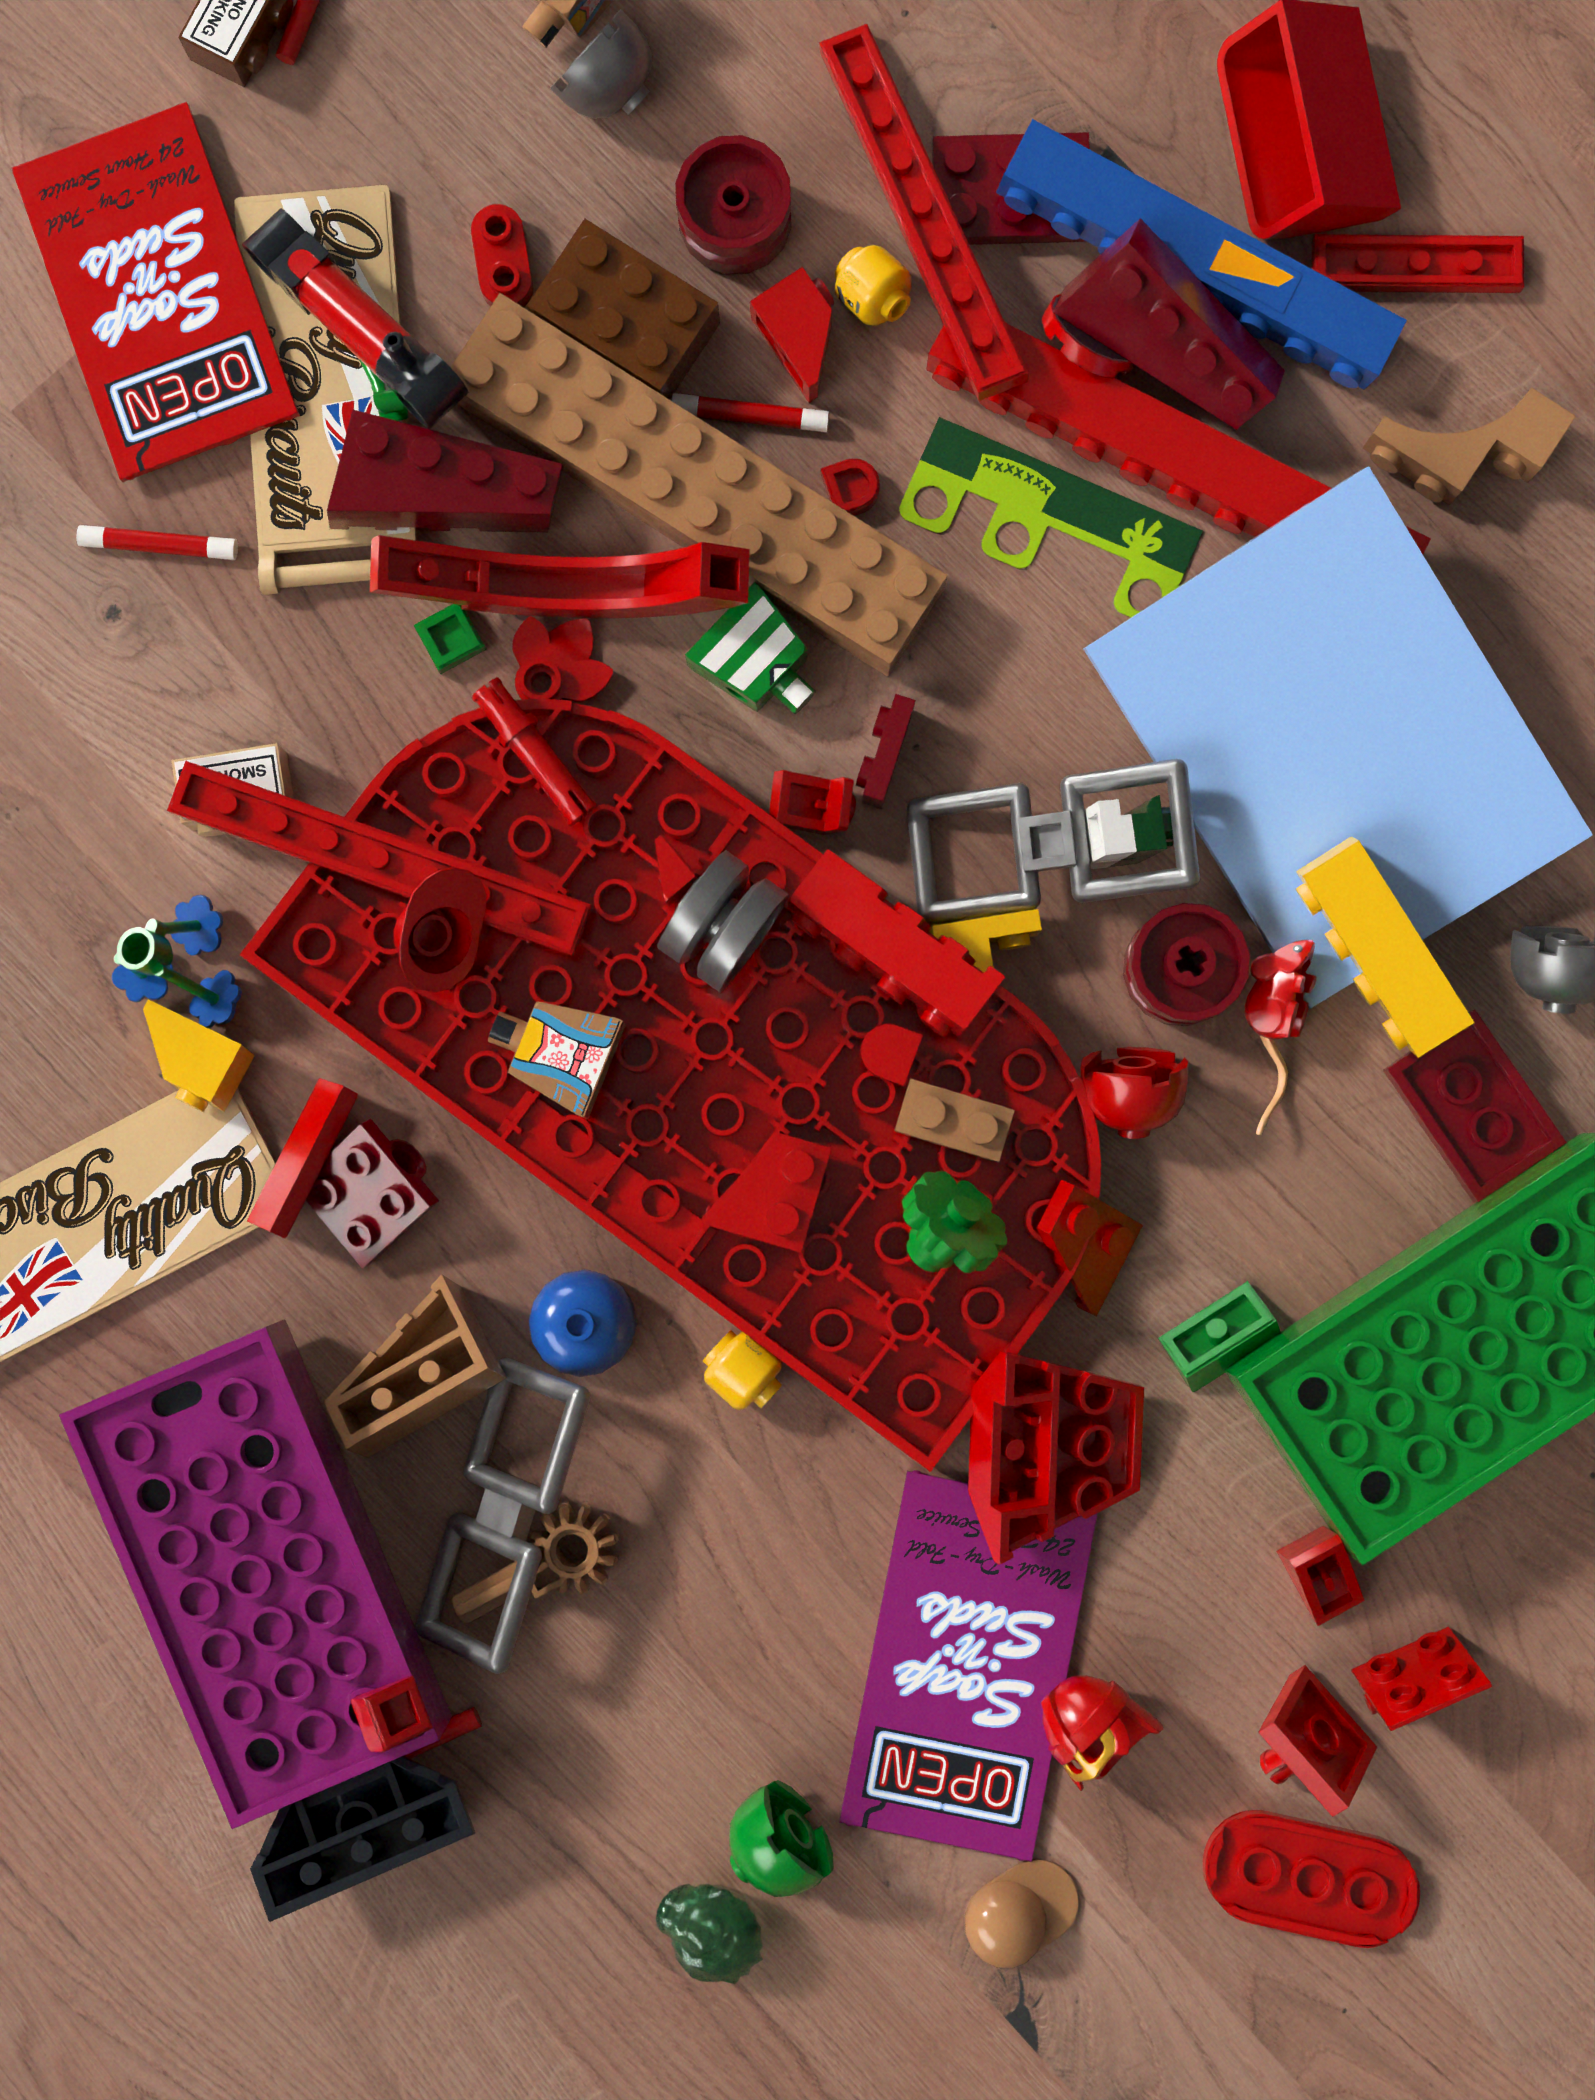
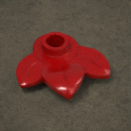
(562, 657)

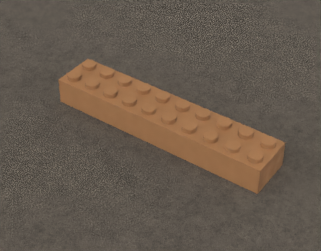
(695, 483)

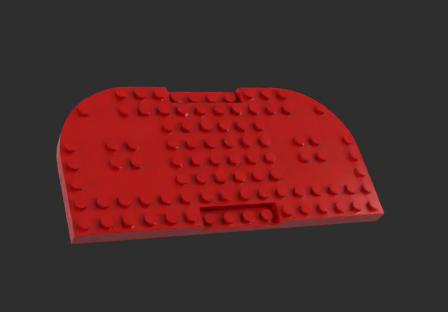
(700, 1070)

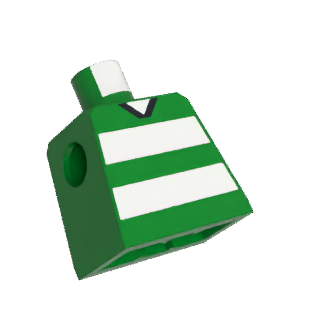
(753, 655)

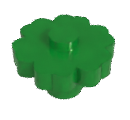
(951, 1225)

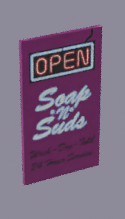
(958, 1677)

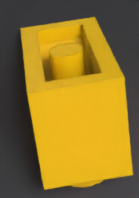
(196, 1058)

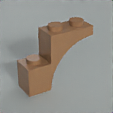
(1446, 461)

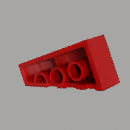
(892, 944)

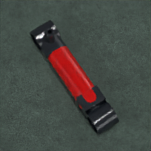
(320, 287)

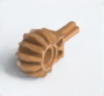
(554, 1569)

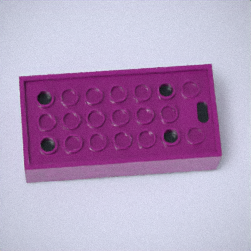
(253, 1568)

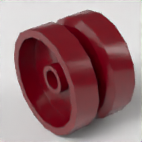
(733, 204)
(1217, 958)

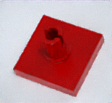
(1315, 1742)

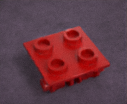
(1419, 1678)

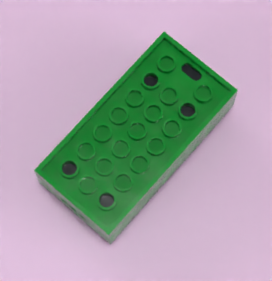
(1440, 1359)

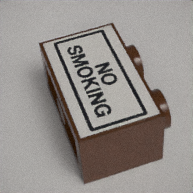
(233, 35)

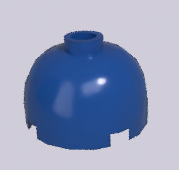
(582, 1323)

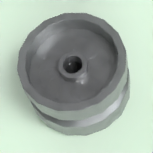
(716, 916)

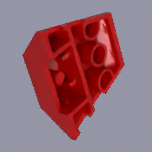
(1049, 1448)

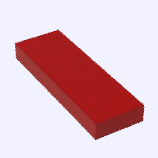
(302, 1157)

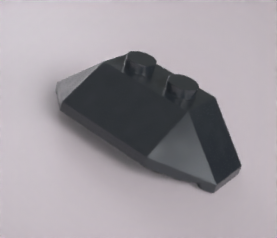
(357, 1833)

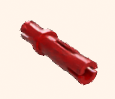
(521, 735)

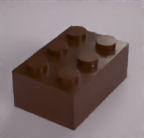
(626, 308)

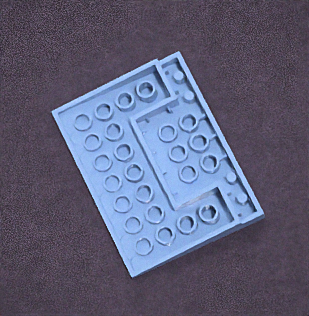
(1335, 701)

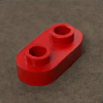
(501, 254)

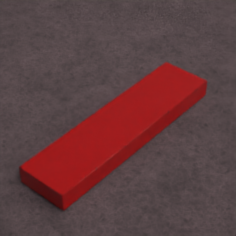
(1421, 262)

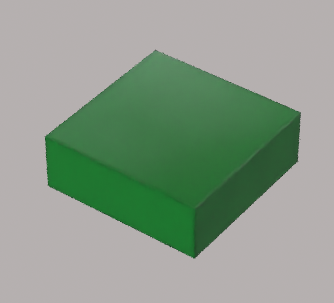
(449, 637)

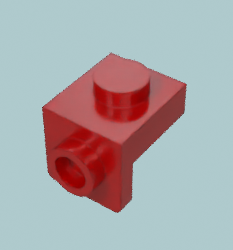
(812, 802)

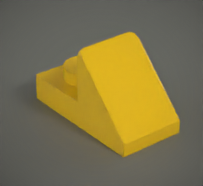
(1009, 930)

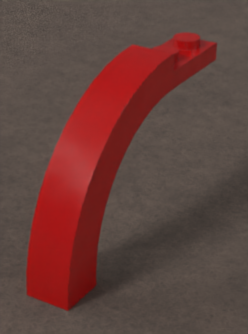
(630, 586)

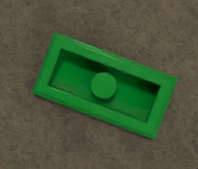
(1219, 1336)

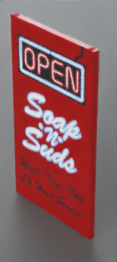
(155, 292)

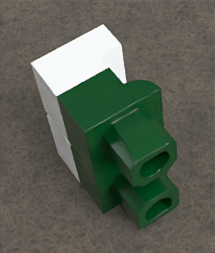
(1127, 837)

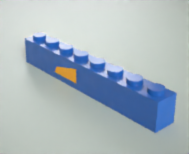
(1254, 282)

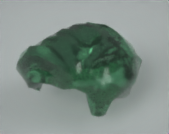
(711, 1931)

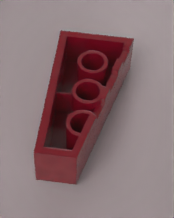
(1171, 326)
(437, 481)

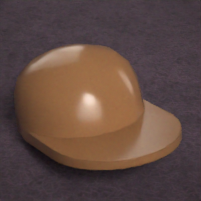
(1020, 1913)

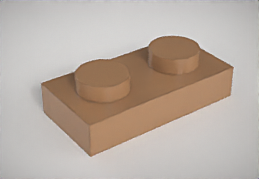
(954, 1120)

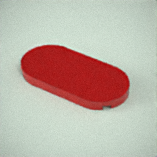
(1311, 1878)

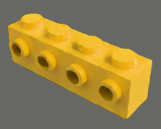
(1384, 948)

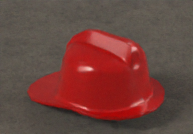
(441, 929)

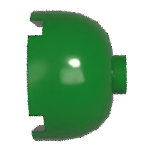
(776, 1844)

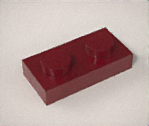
(891, 729)

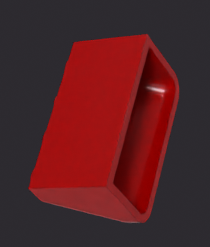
(1306, 121)

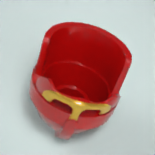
(1093, 1725)

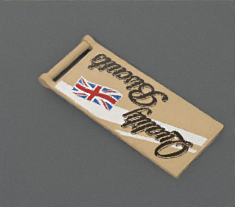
(300, 457)
(124, 1213)

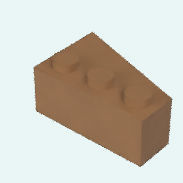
(417, 1374)

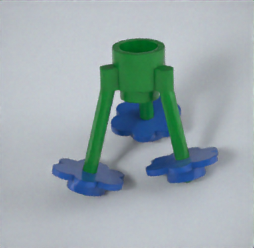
(147, 959)

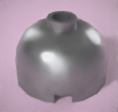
(608, 72)
(1554, 966)

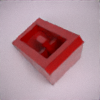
(1322, 1574)

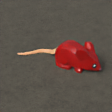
(1277, 1005)

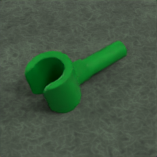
(385, 400)

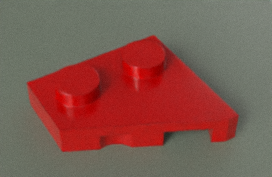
(774, 1194)
(1065, 1229)

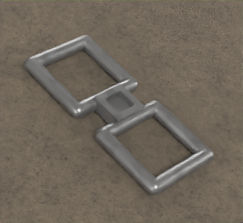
(1054, 842)
(503, 1516)

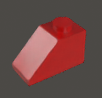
(797, 327)

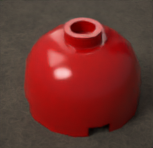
(1136, 1090)

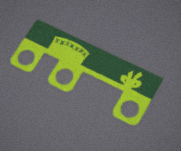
(1044, 497)

